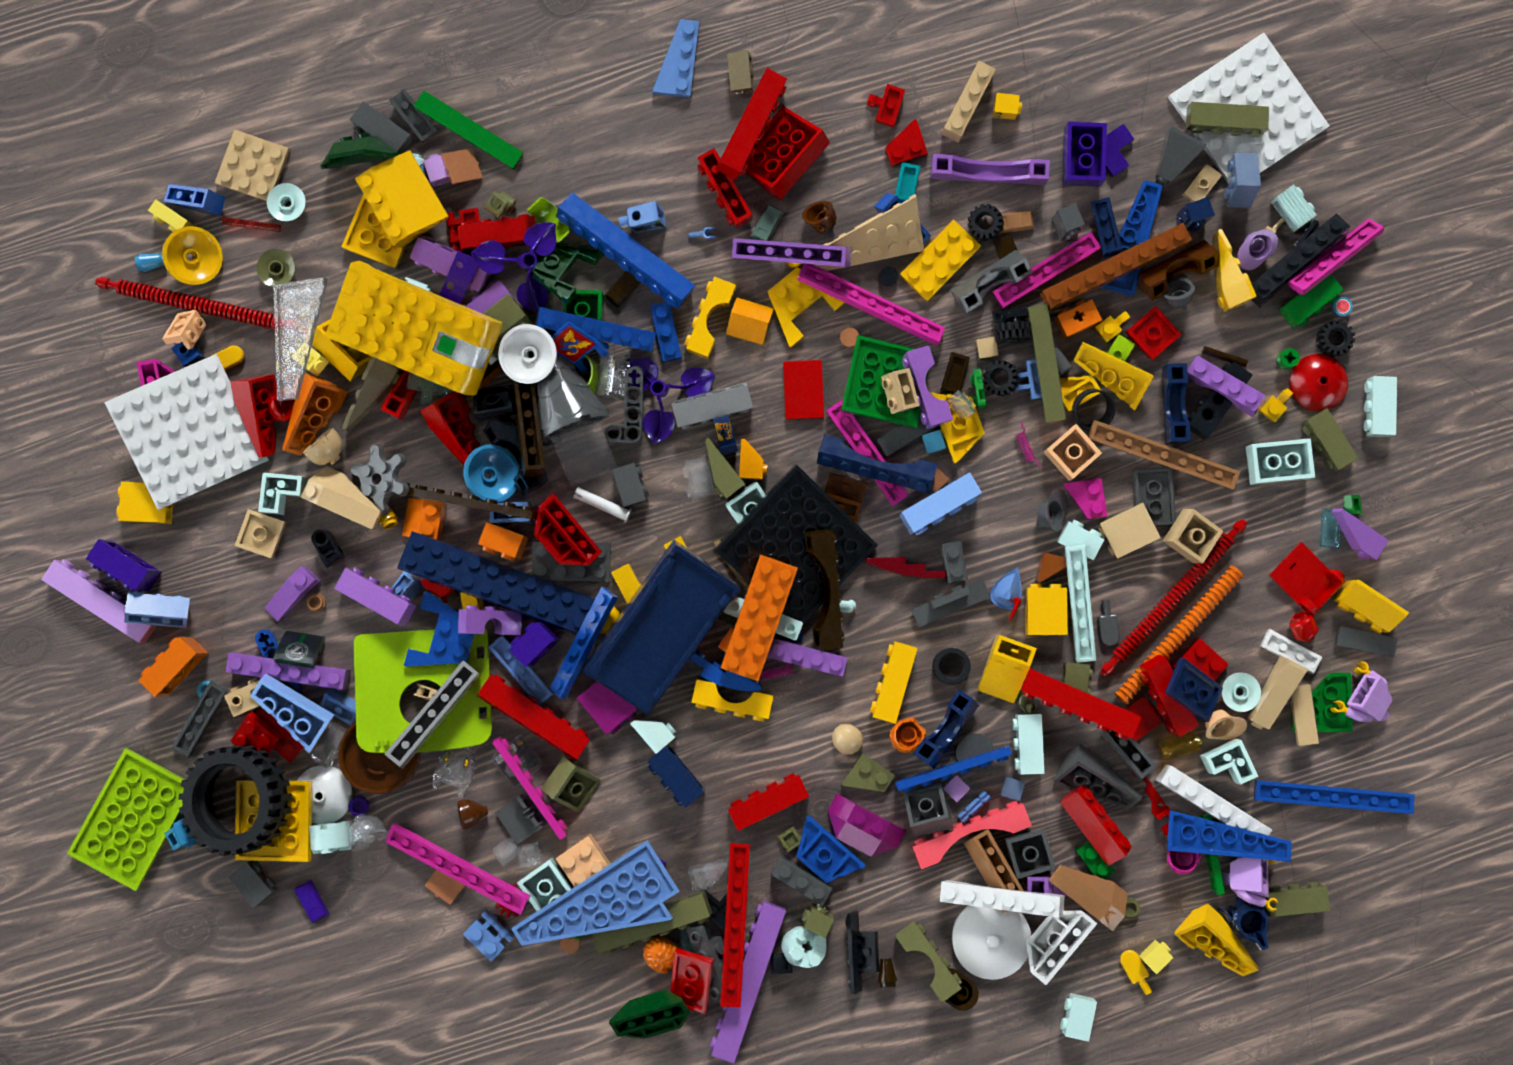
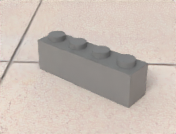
(711, 405)

